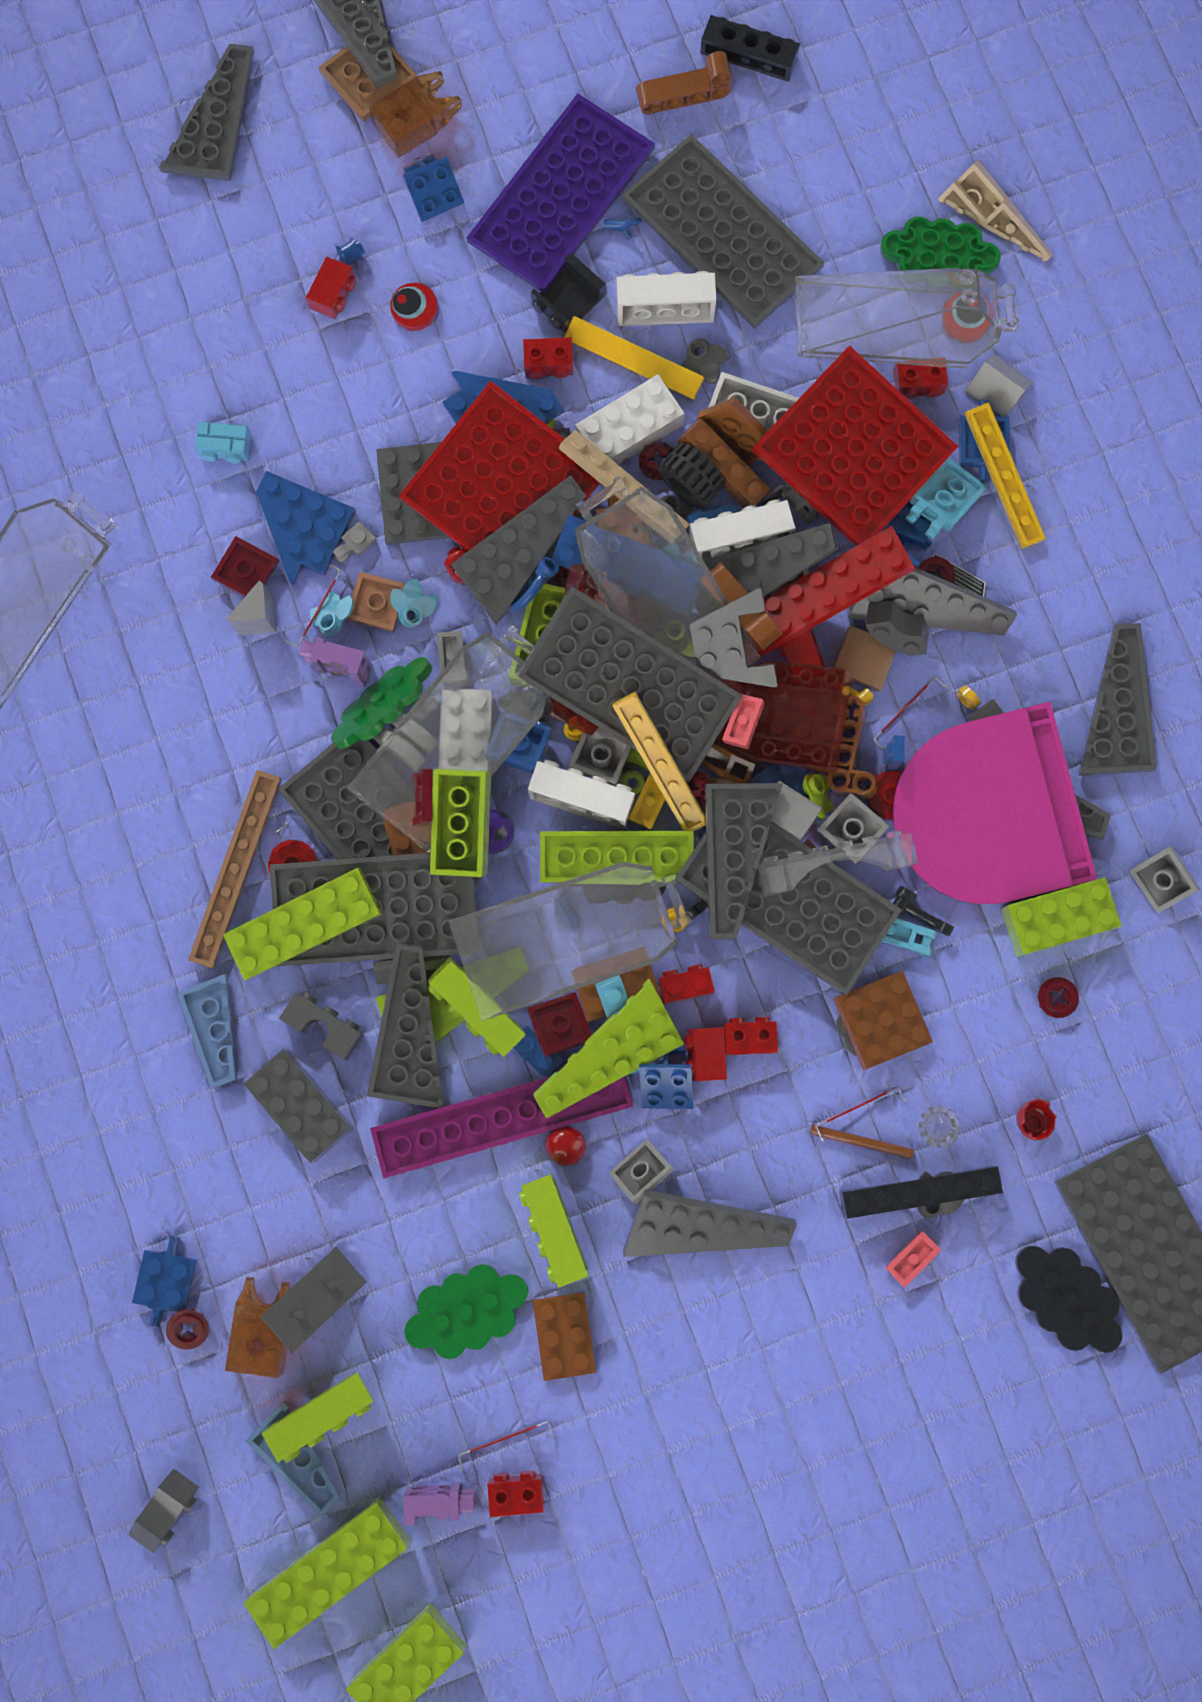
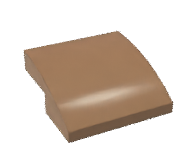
(864, 658)

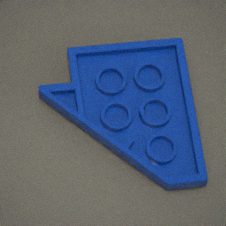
(535, 399)
(302, 524)

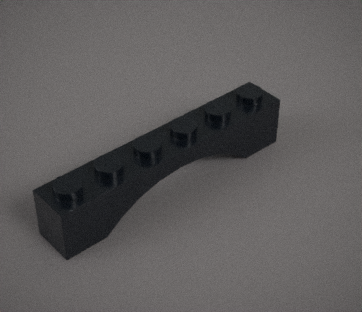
(920, 1192)

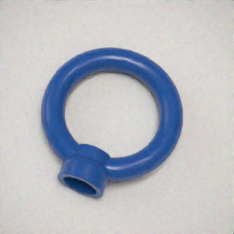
(546, 569)

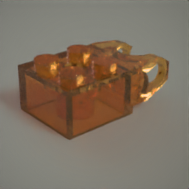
(413, 113)
(247, 1329)

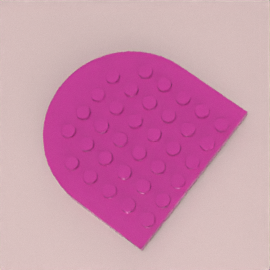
(994, 810)

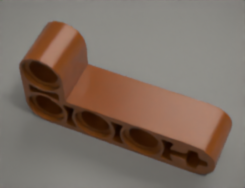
(687, 87)
(757, 624)
(852, 747)

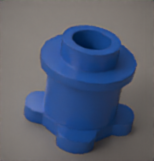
(350, 251)

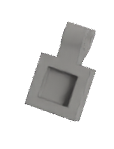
(356, 541)

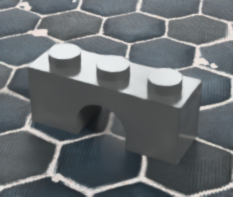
(304, 1011)

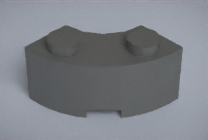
(897, 629)
(163, 1511)

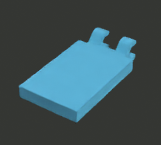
(945, 497)

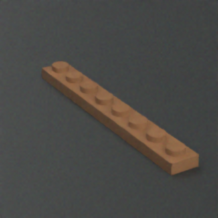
(235, 869)

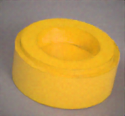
(968, 697)

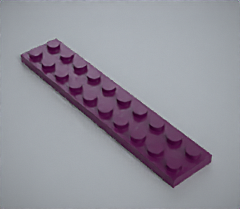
(483, 1125)

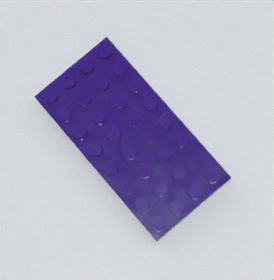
(560, 192)

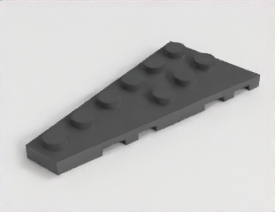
(405, 1048)

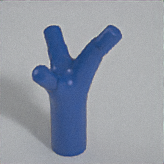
(621, 225)

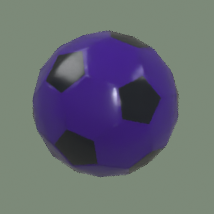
(500, 832)

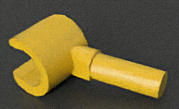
(866, 695)

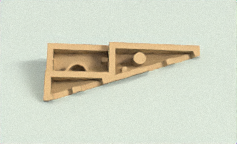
(985, 202)

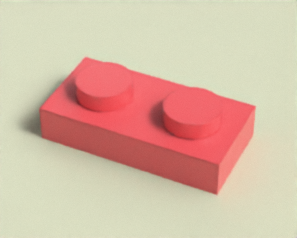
(743, 721)
(912, 1259)

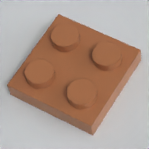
(373, 603)

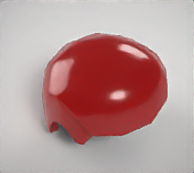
(1036, 1119)
(565, 1146)

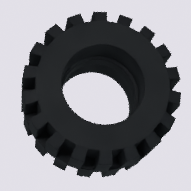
(691, 475)

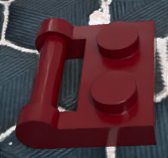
(423, 797)

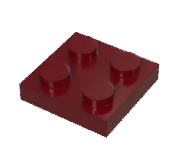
(243, 567)
(559, 1024)

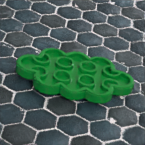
(939, 246)
(381, 703)
(466, 1311)

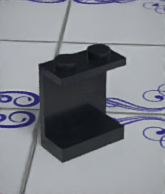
(570, 295)

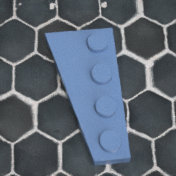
(210, 1024)
(304, 1473)

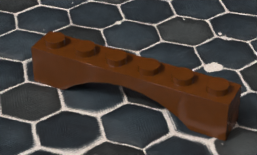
(729, 763)

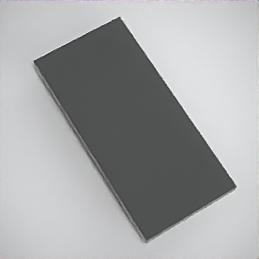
(313, 1299)

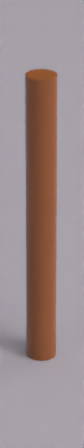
(862, 1141)

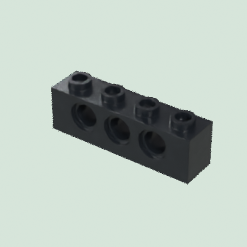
(754, 58)

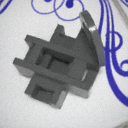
(799, 504)

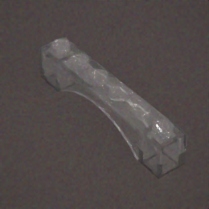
(887, 853)

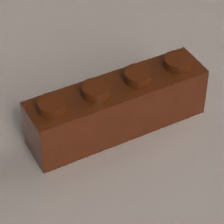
(739, 478)

